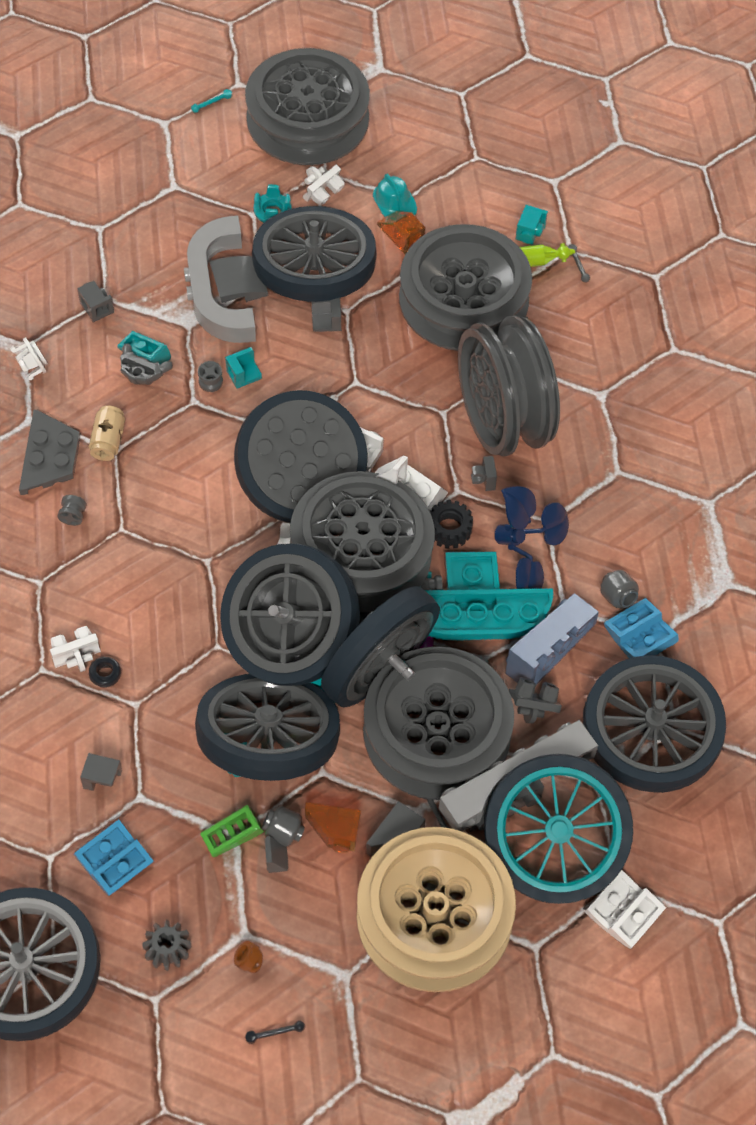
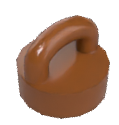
(248, 957)

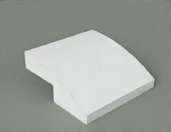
(625, 910)

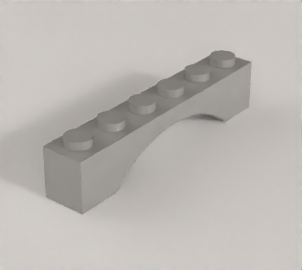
(466, 804)

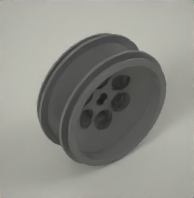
(509, 385)

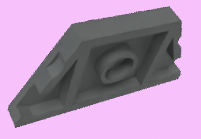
(49, 453)

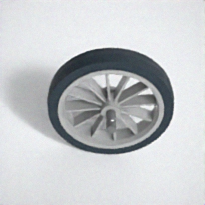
(25, 961)

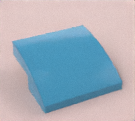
(641, 630)
(113, 857)

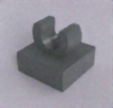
(485, 473)

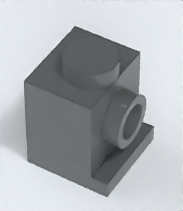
(95, 301)

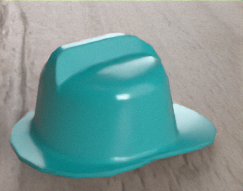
(394, 196)

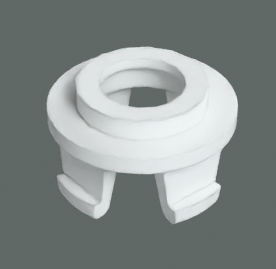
(30, 358)

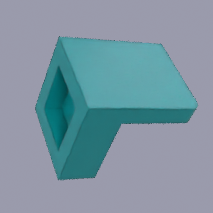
(242, 368)

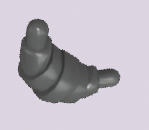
(139, 369)

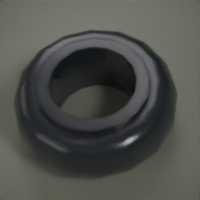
(105, 662)

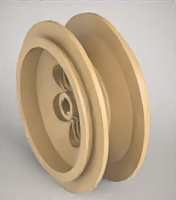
(453, 864)

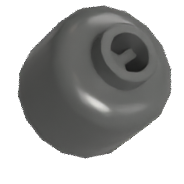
(619, 589)
(283, 825)

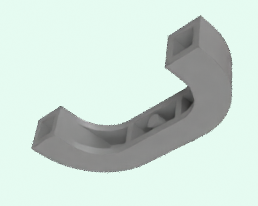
(220, 322)

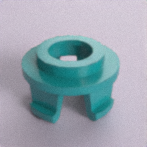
(271, 198)

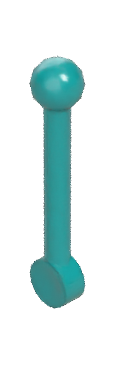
(226, 94)

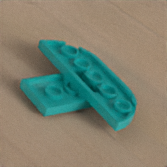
(477, 606)

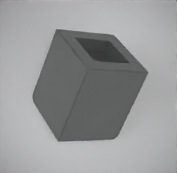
(326, 315)
(100, 771)

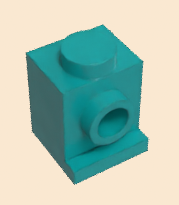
(531, 224)

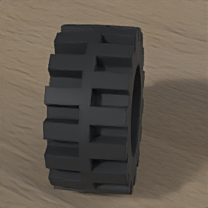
(455, 512)

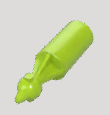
(540, 255)

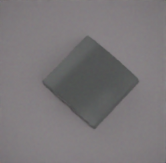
(237, 279)

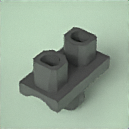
(533, 704)

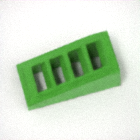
(227, 823)

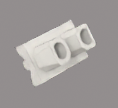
(316, 189)
(74, 652)

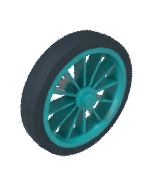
(560, 828)

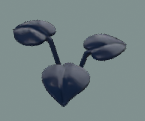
(519, 508)

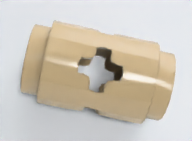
(106, 433)

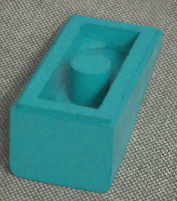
(146, 347)

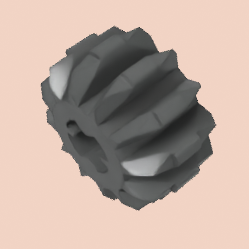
(173, 937)

